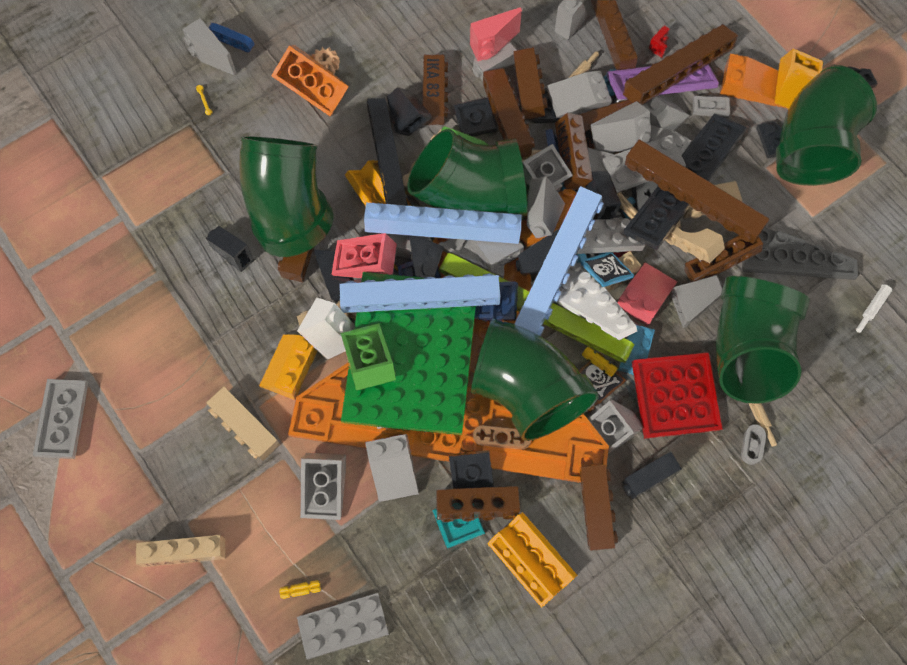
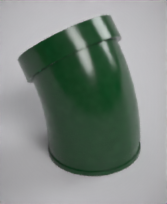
(823, 126)
(470, 175)
(283, 194)
(759, 339)
(531, 380)

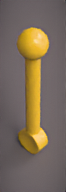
(199, 88)

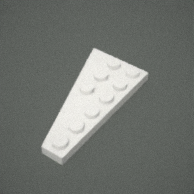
(591, 300)

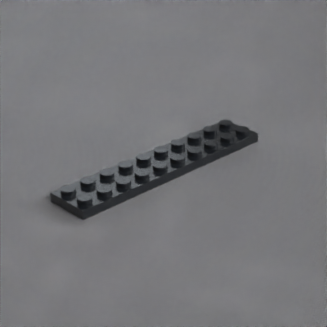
(703, 157)

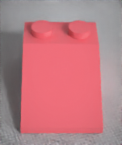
(493, 33)
(364, 254)
(646, 294)

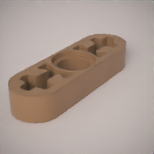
(508, 431)

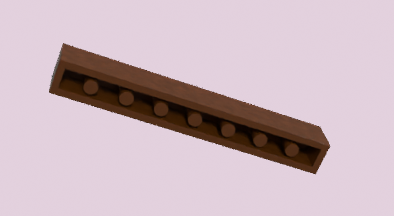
(679, 65)
(696, 191)

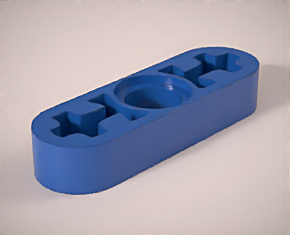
(232, 37)

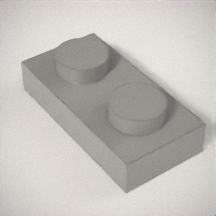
(711, 105)

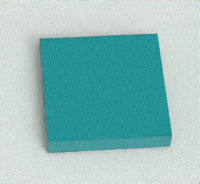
(459, 530)

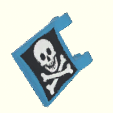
(605, 268)

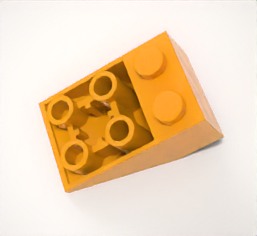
(794, 73)

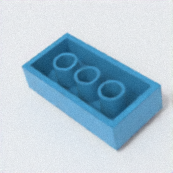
(642, 340)

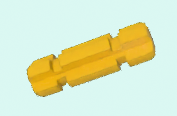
(599, 361)
(300, 589)

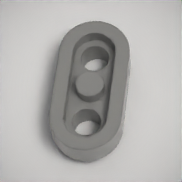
(752, 445)

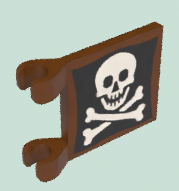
(603, 383)

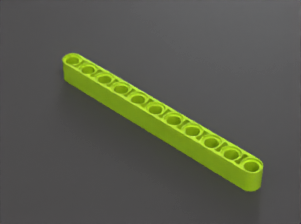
(560, 319)

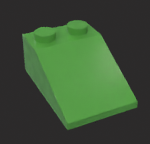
(368, 356)

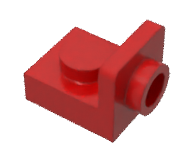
(658, 42)

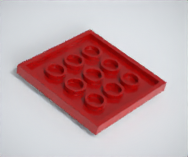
(676, 395)

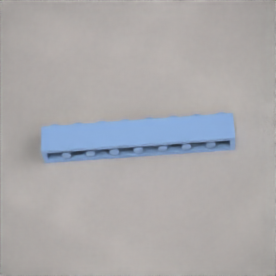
(442, 223)
(559, 259)
(419, 293)

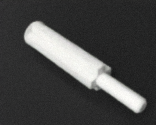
(874, 306)

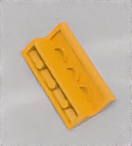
(368, 183)
(532, 559)

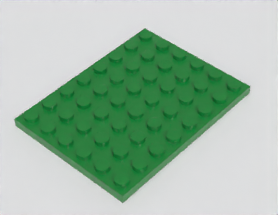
(430, 368)

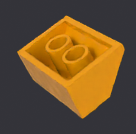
(289, 366)

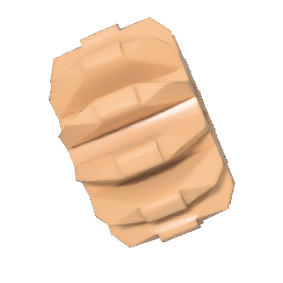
(327, 58)

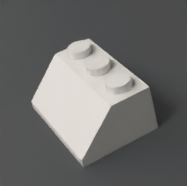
(324, 327)

